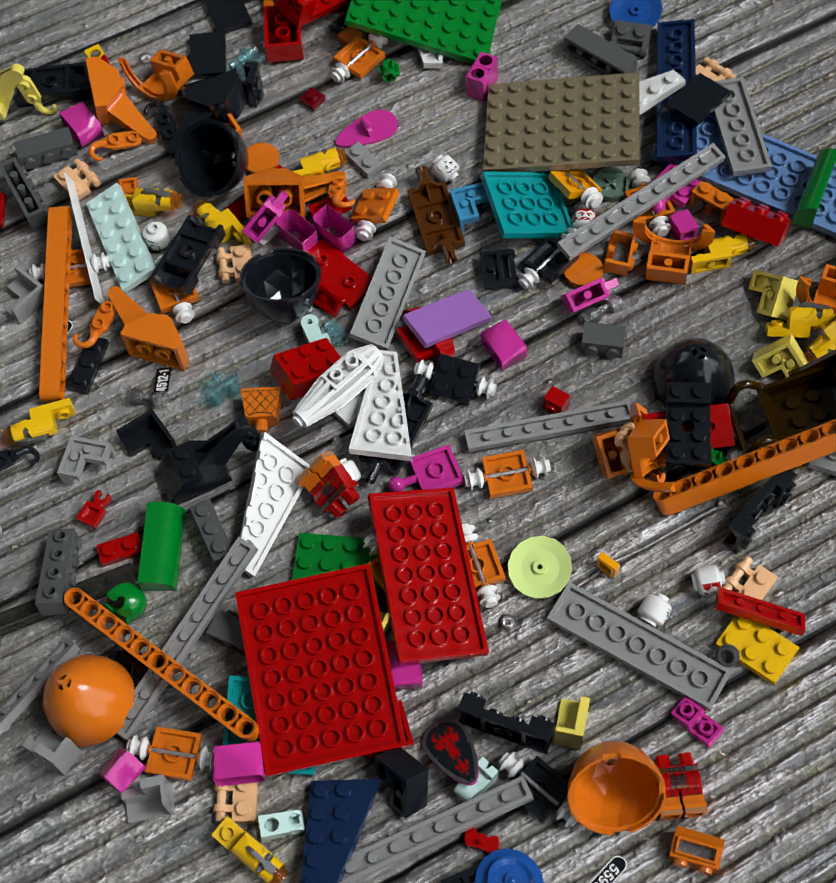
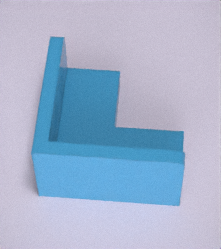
(465, 201)

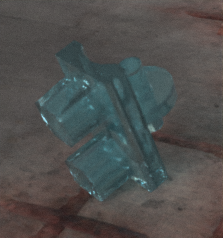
(251, 54)
(215, 393)

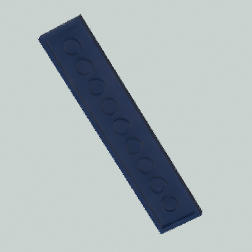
(675, 52)

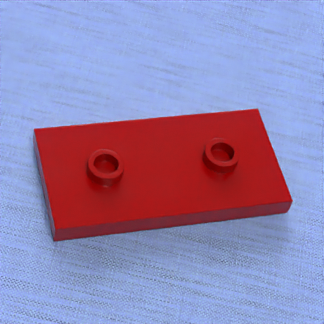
(341, 273)
(720, 426)

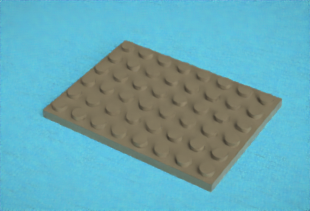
(563, 124)

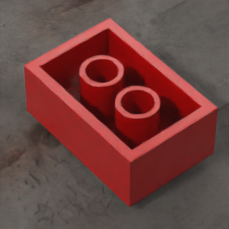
(281, 36)
(757, 221)
(302, 365)

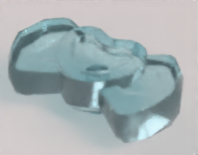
(336, 333)

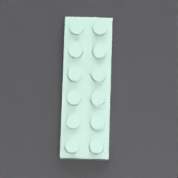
(121, 237)

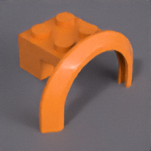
(169, 75)
(670, 258)
(825, 291)
(644, 447)
(609, 454)

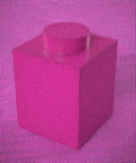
(683, 225)

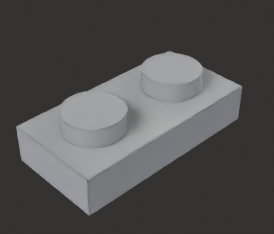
(363, 160)

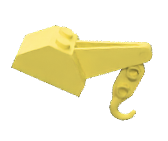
(12, 77)

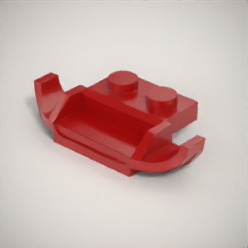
(415, 347)

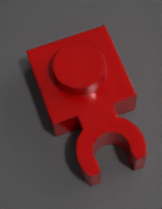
(93, 513)

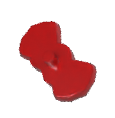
(481, 841)

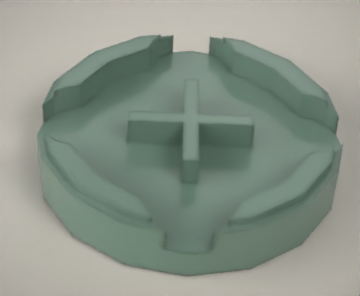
(613, 184)

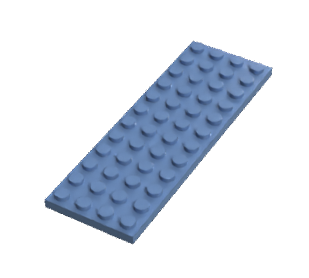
(777, 188)

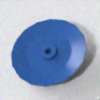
(636, 11)
(508, 867)

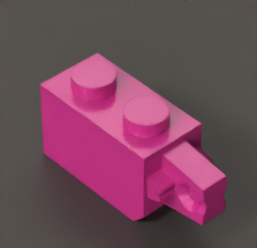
(265, 217)
(588, 294)

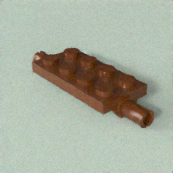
(435, 217)

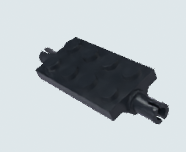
(417, 412)

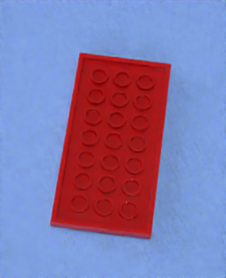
(427, 576)

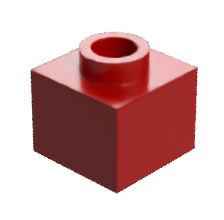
(556, 401)

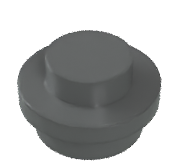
(728, 655)

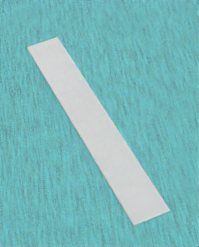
(84, 238)

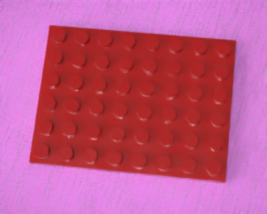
(319, 670)

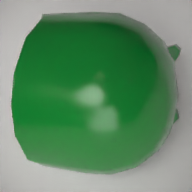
(131, 606)

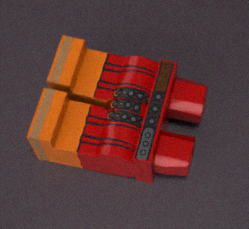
(329, 484)
(683, 782)

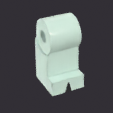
(312, 329)
(486, 778)
(280, 825)

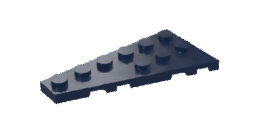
(334, 826)

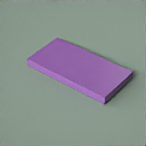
(447, 318)

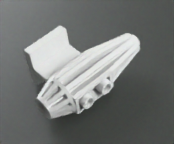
(340, 388)

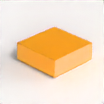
(607, 565)

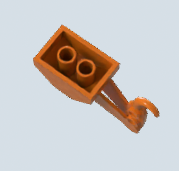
(113, 105)
(300, 189)
(144, 334)

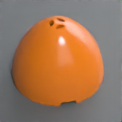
(93, 703)
(616, 792)

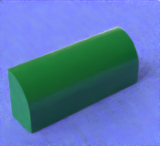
(815, 188)
(161, 547)

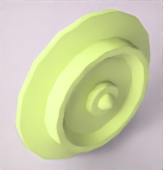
(540, 567)

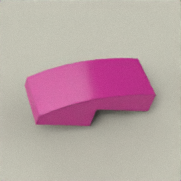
(697, 722)

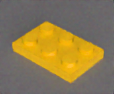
(759, 648)

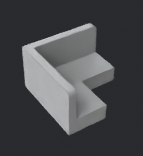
(29, 295)
(81, 451)
(53, 750)
(150, 800)

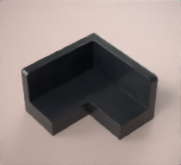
(145, 432)
(406, 780)

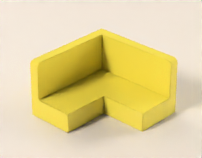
(777, 293)
(782, 354)
(571, 723)

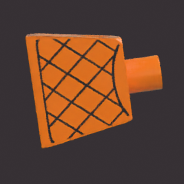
(262, 406)

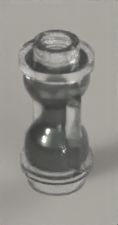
(610, 305)
(135, 397)

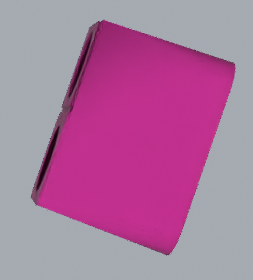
(474, 86)
(82, 124)
(293, 221)
(339, 223)
(504, 345)
(405, 676)
(238, 764)
(121, 770)

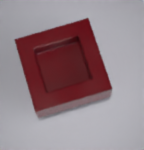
(312, 99)

